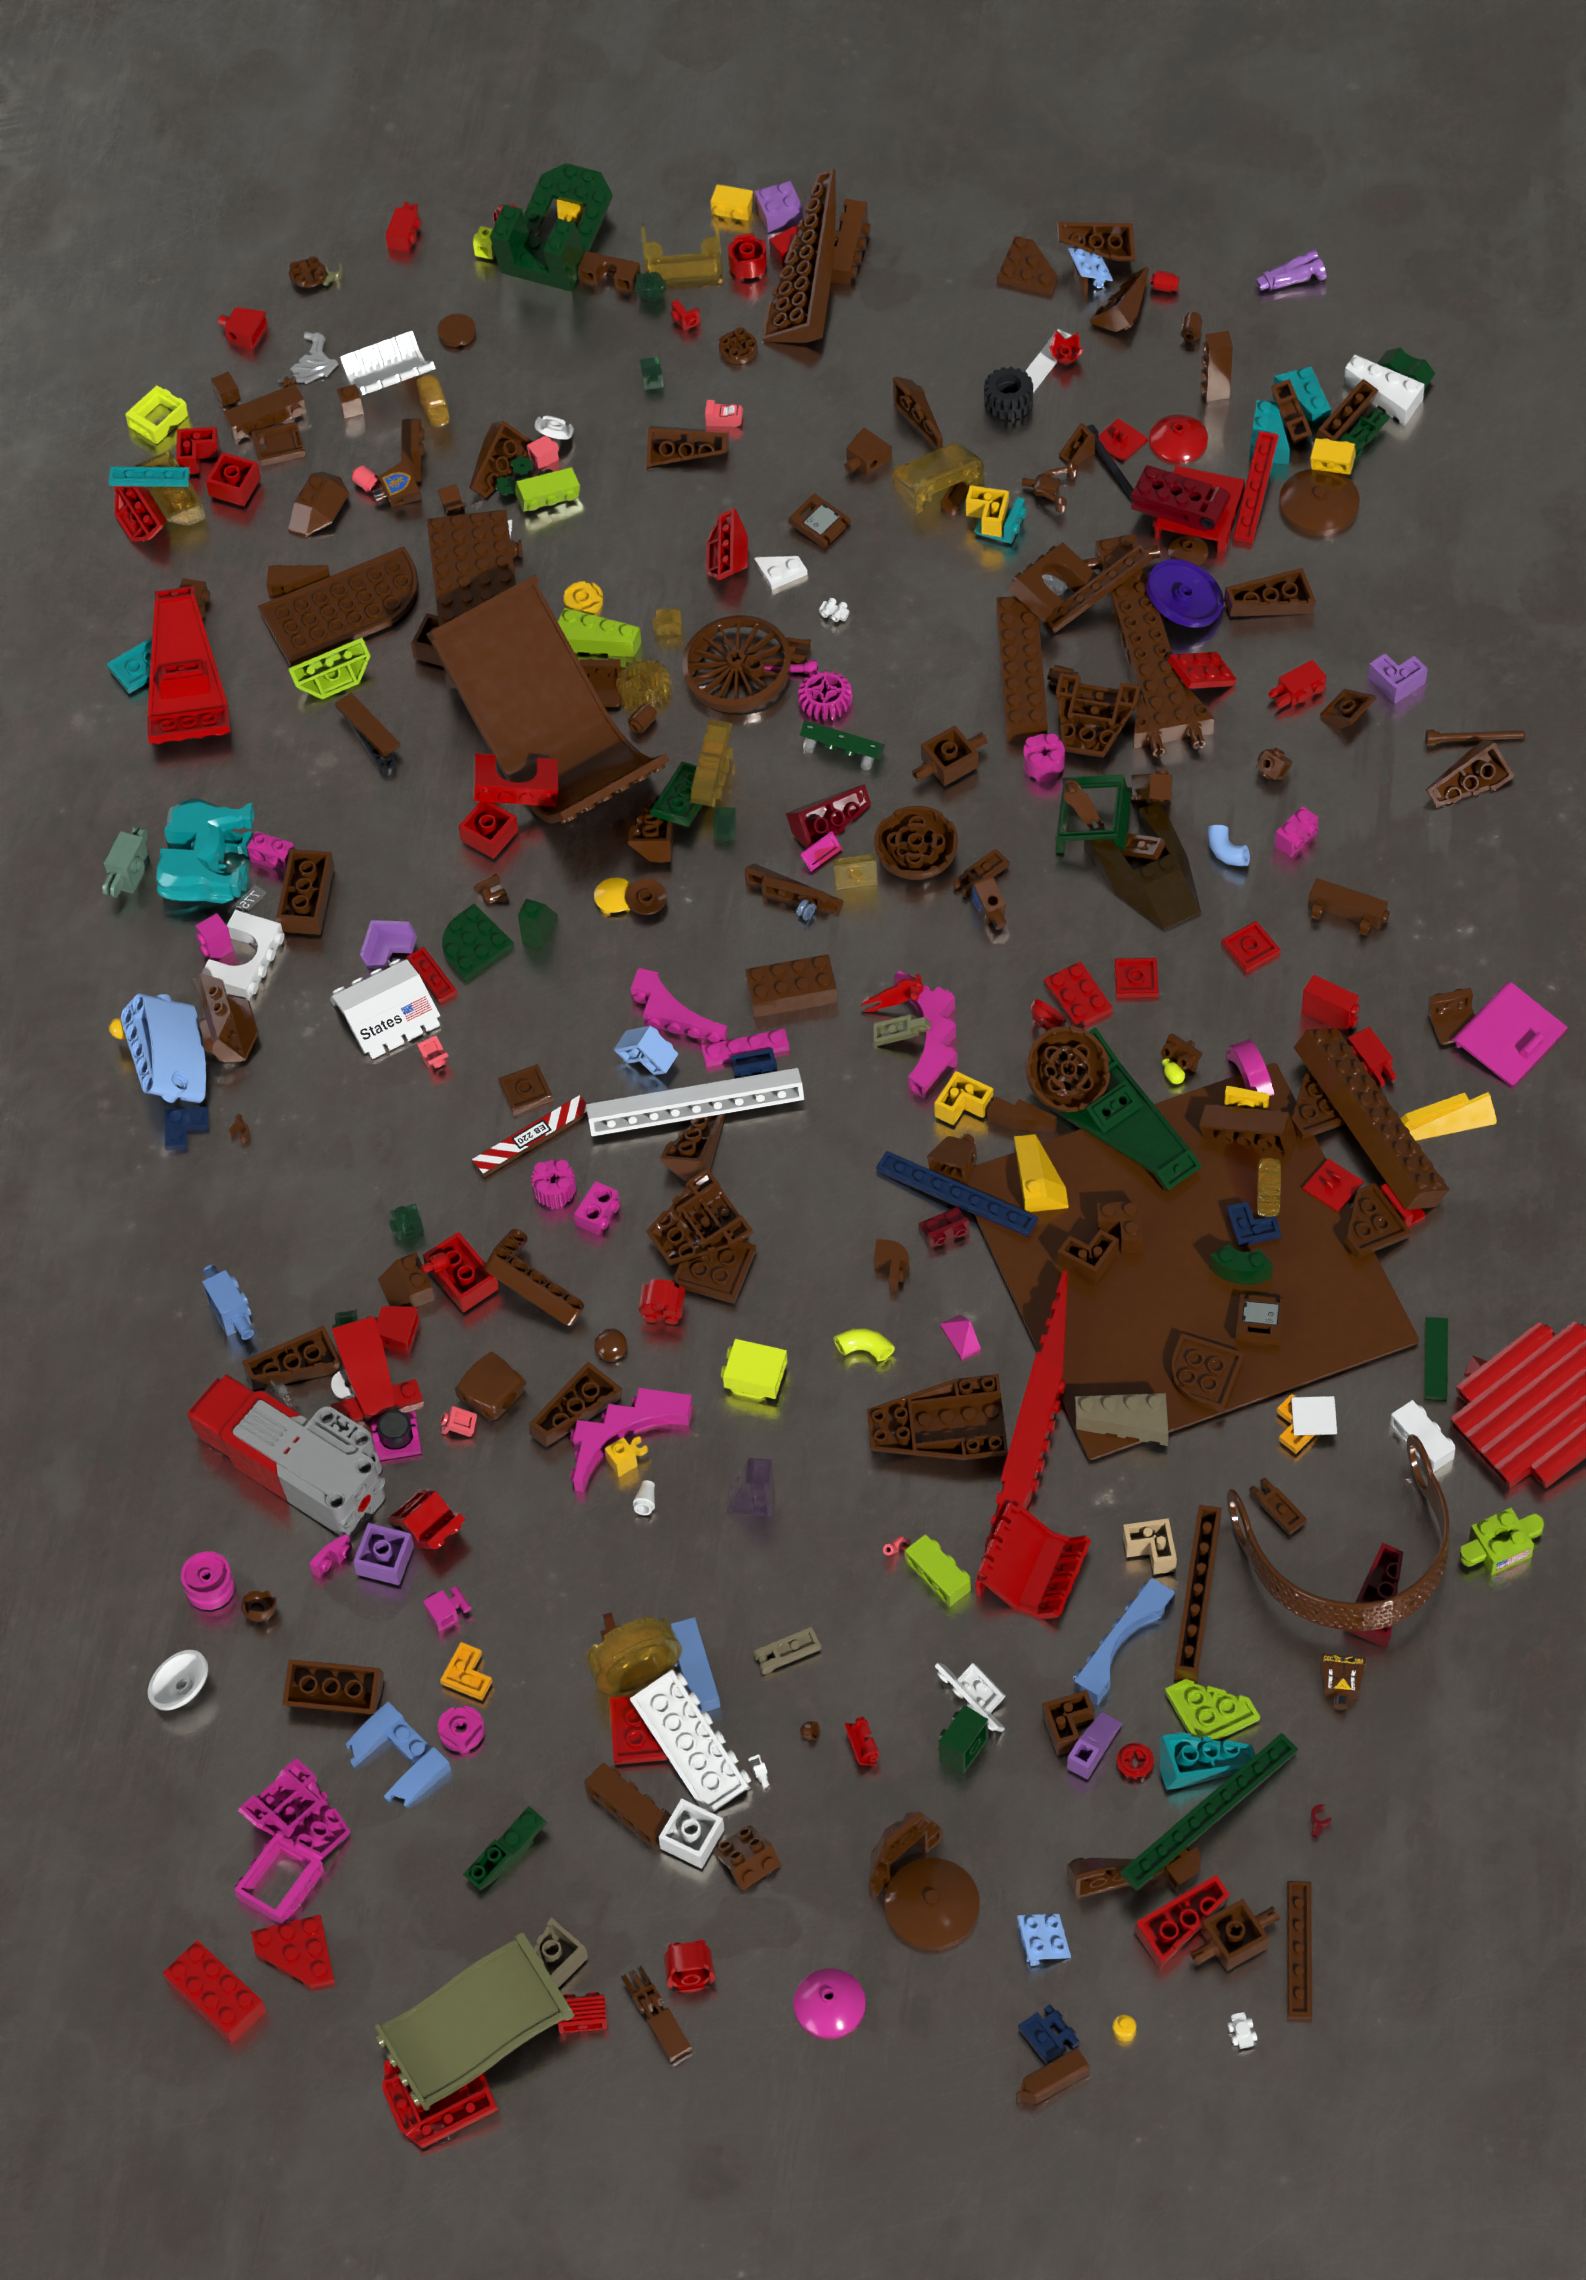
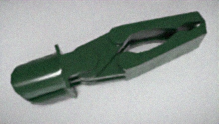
(1366, 430)

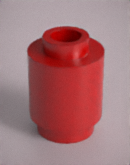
(1164, 281)

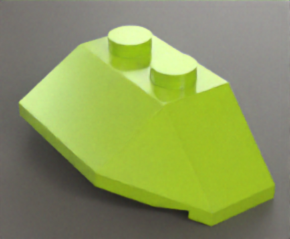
(332, 670)

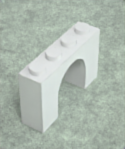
(265, 937)

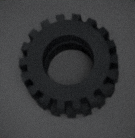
(1008, 381)

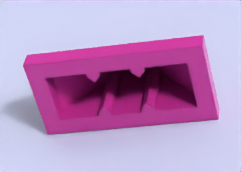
(961, 1335)

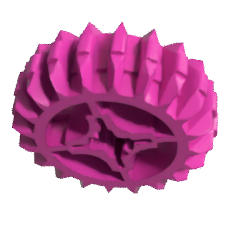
(837, 696)

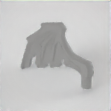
(314, 365)

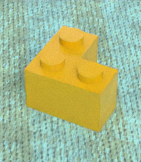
(991, 506)
(960, 1095)

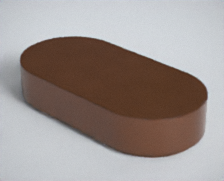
(954, 498)

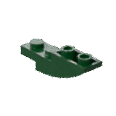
(507, 1850)

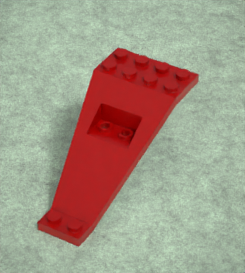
(184, 680)

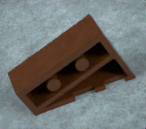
(1152, 786)

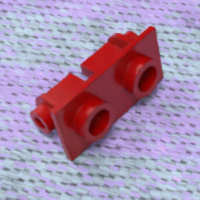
(865, 1750)

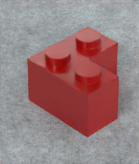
(196, 444)

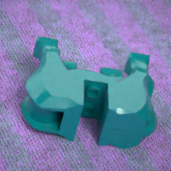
(197, 842)

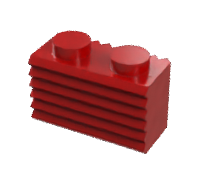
(588, 2011)

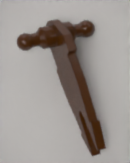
(1081, 803)

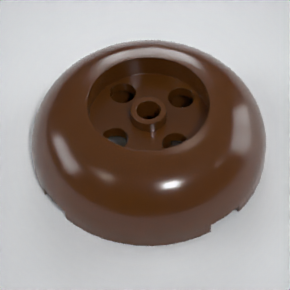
(915, 825)
(1081, 1050)

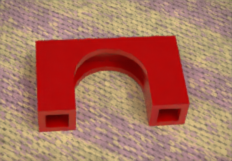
(492, 788)

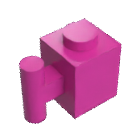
(443, 1610)

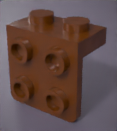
(603, 679)
(1450, 1013)
(747, 1856)

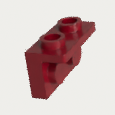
(944, 1227)

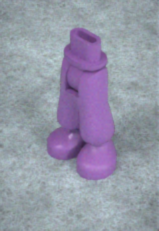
(1294, 271)

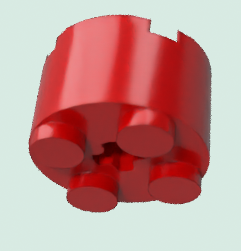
(747, 256)
(661, 1301)
(689, 1965)

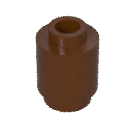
(1191, 326)
(1054, 673)
(642, 718)

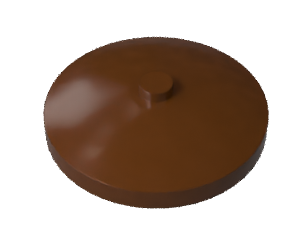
(1319, 502)
(932, 1904)

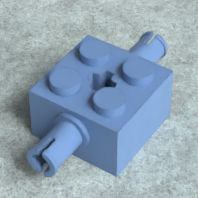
(227, 1302)

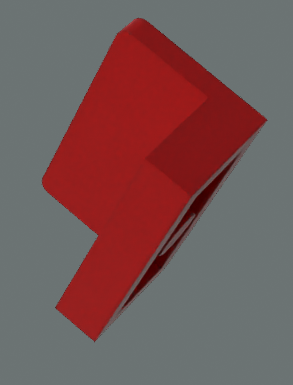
(1408, 1216)

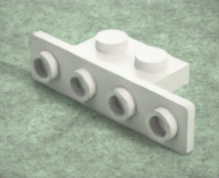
(977, 1690)

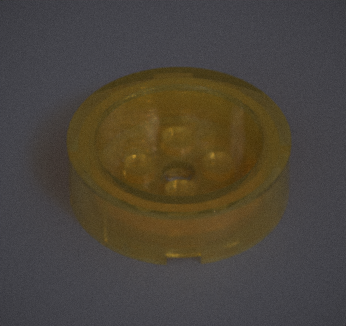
(634, 1655)

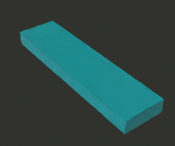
(149, 476)

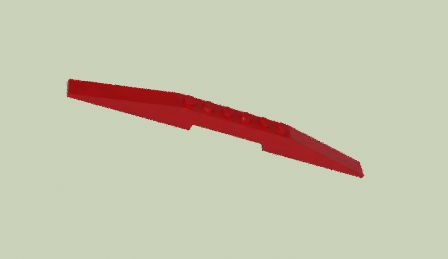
(1035, 1416)

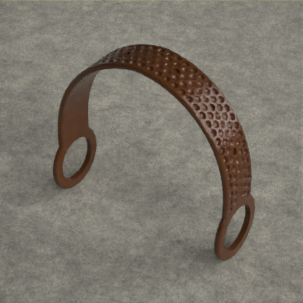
(1346, 1614)

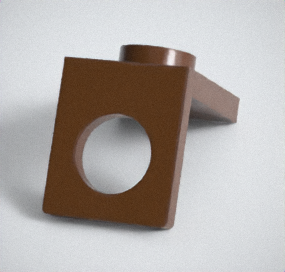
(451, 499)

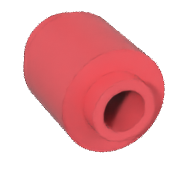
(365, 478)

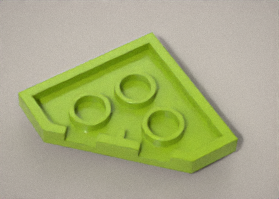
(1210, 1709)

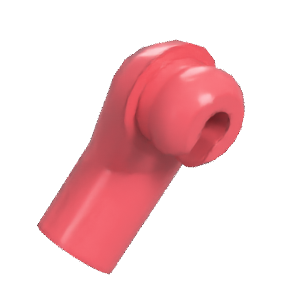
(897, 1544)

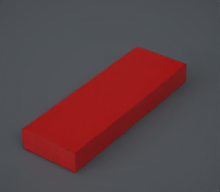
(432, 975)

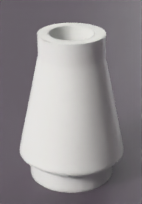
(645, 1501)

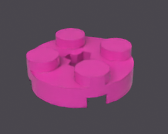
(465, 1740)

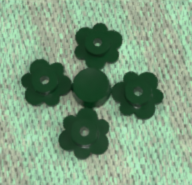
(521, 466)

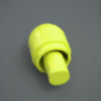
(1173, 1072)

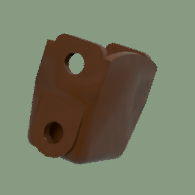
(490, 1386)

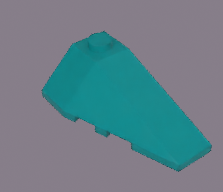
(1196, 1760)

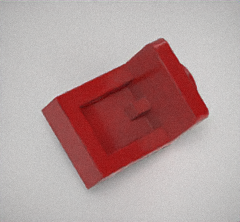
(684, 318)

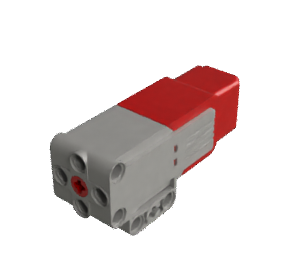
(303, 1461)

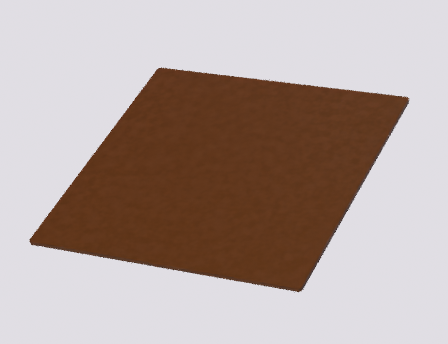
(1129, 1322)

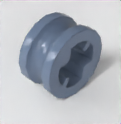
(805, 909)

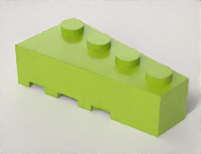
(599, 635)

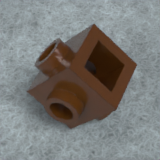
(1273, 764)

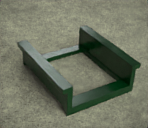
(1121, 812)

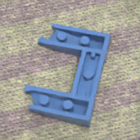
(427, 1762)

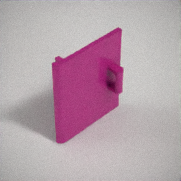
(1510, 1033)

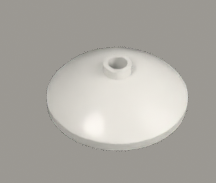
(178, 1680)

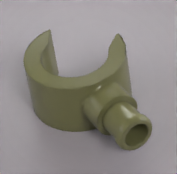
(333, 276)

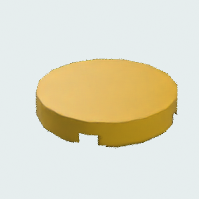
(583, 597)

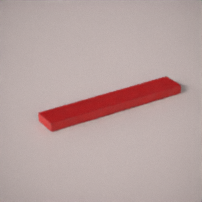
(1255, 487)

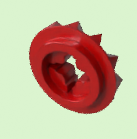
(1142, 1753)

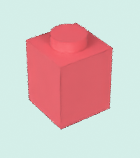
(543, 452)

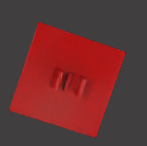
(1121, 440)
(1333, 1185)

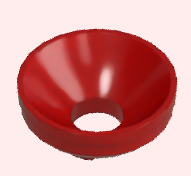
(1046, 1015)

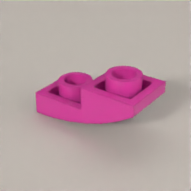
(335, 1551)

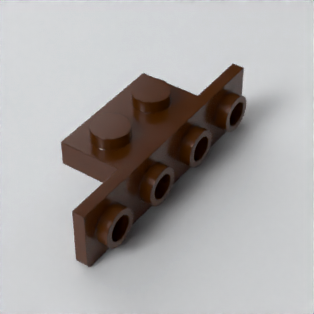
(411, 445)

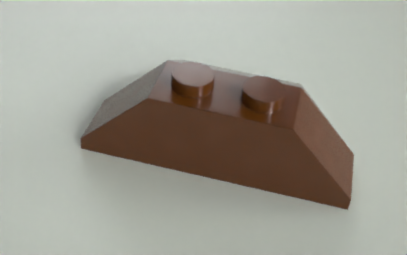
(317, 503)

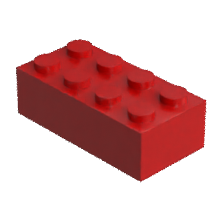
(214, 1992)

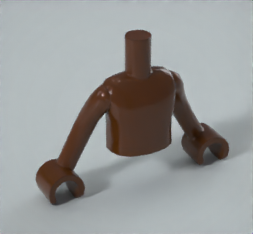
(1049, 486)

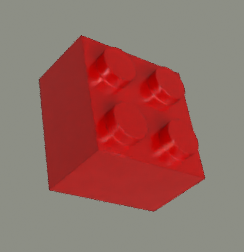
(233, 479)
(488, 828)

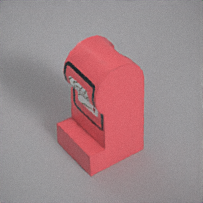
(723, 415)

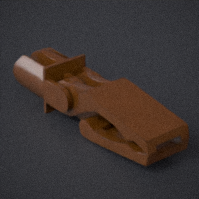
(661, 2024)

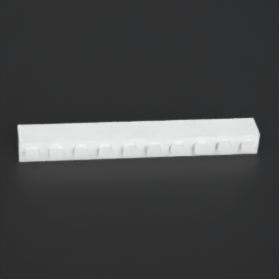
(695, 1102)

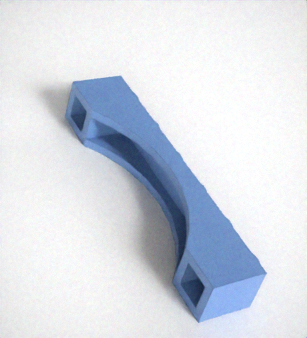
(1150, 1605)

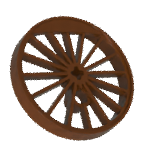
(736, 663)

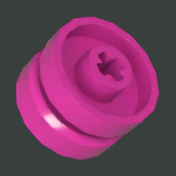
(207, 1580)

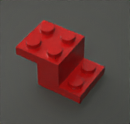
(427, 1519)

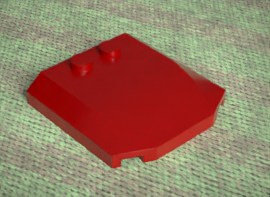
(444, 2116)

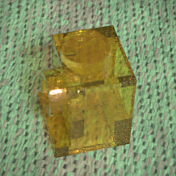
(668, 622)

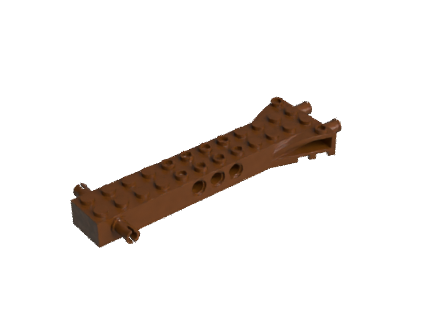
(1165, 705)

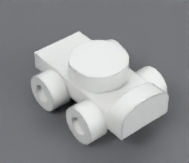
(833, 611)
(1241, 2027)

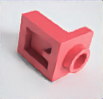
(458, 1421)

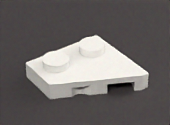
(780, 570)

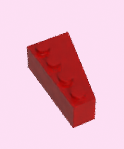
(1179, 1920)

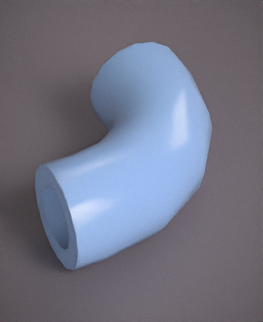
(1224, 850)

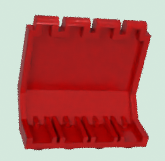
(1031, 1563)

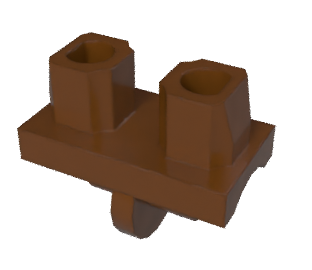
(1181, 1051)

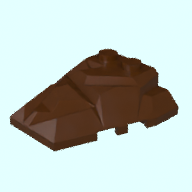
(1092, 714)
(698, 1222)
(895, 1841)

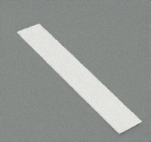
(1043, 363)

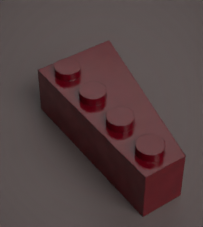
(1380, 1585)

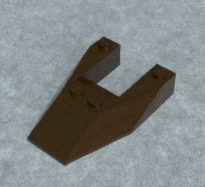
(1156, 888)

